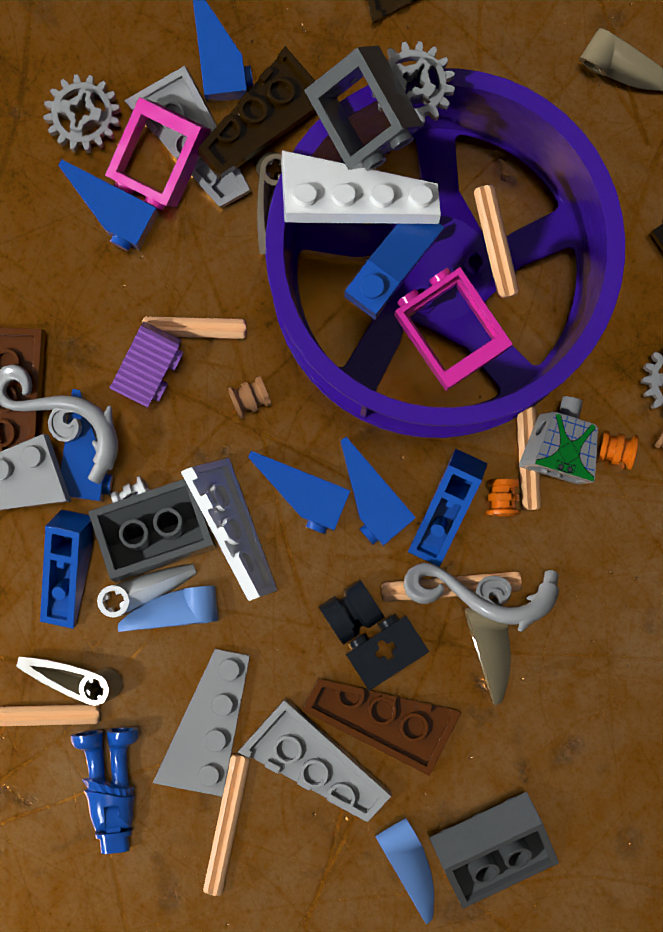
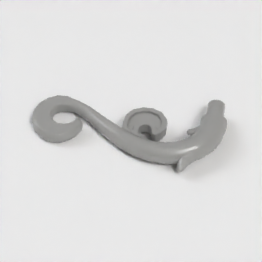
(61, 406)
(489, 586)

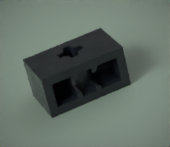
(407, 649)

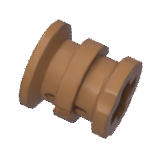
(249, 397)

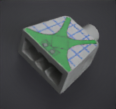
(563, 445)

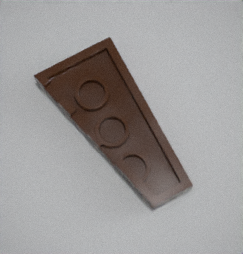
(26, 349)
(393, 724)

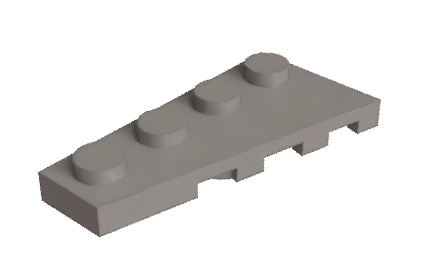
(182, 95)
(31, 475)
(205, 737)
(305, 753)

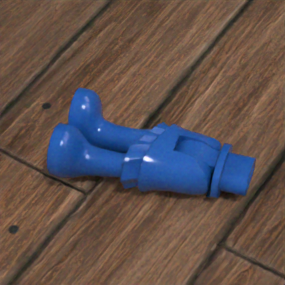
(108, 801)

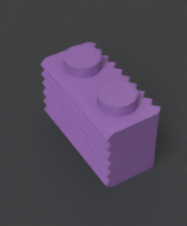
(146, 365)

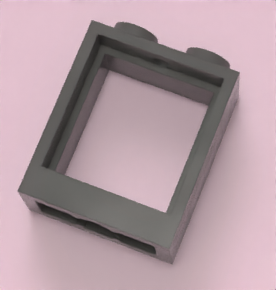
(404, 120)

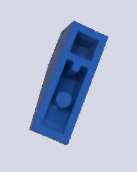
(220, 59)
(117, 211)
(390, 266)
(78, 462)
(308, 495)
(375, 501)
(448, 507)
(65, 567)

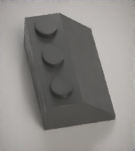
(151, 530)
(494, 850)

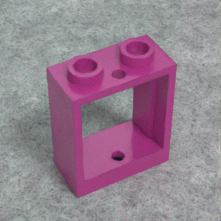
(185, 163)
(440, 284)

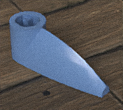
(176, 608)
(410, 864)

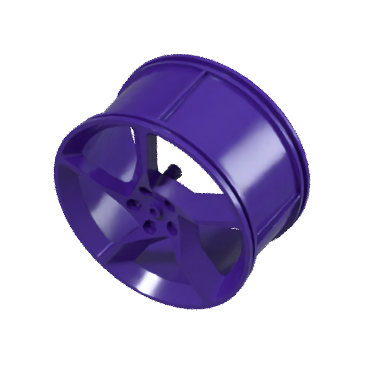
(585, 221)

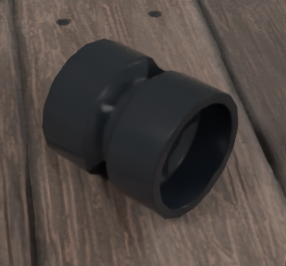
(351, 612)

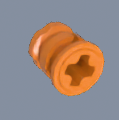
(618, 449)
(503, 497)

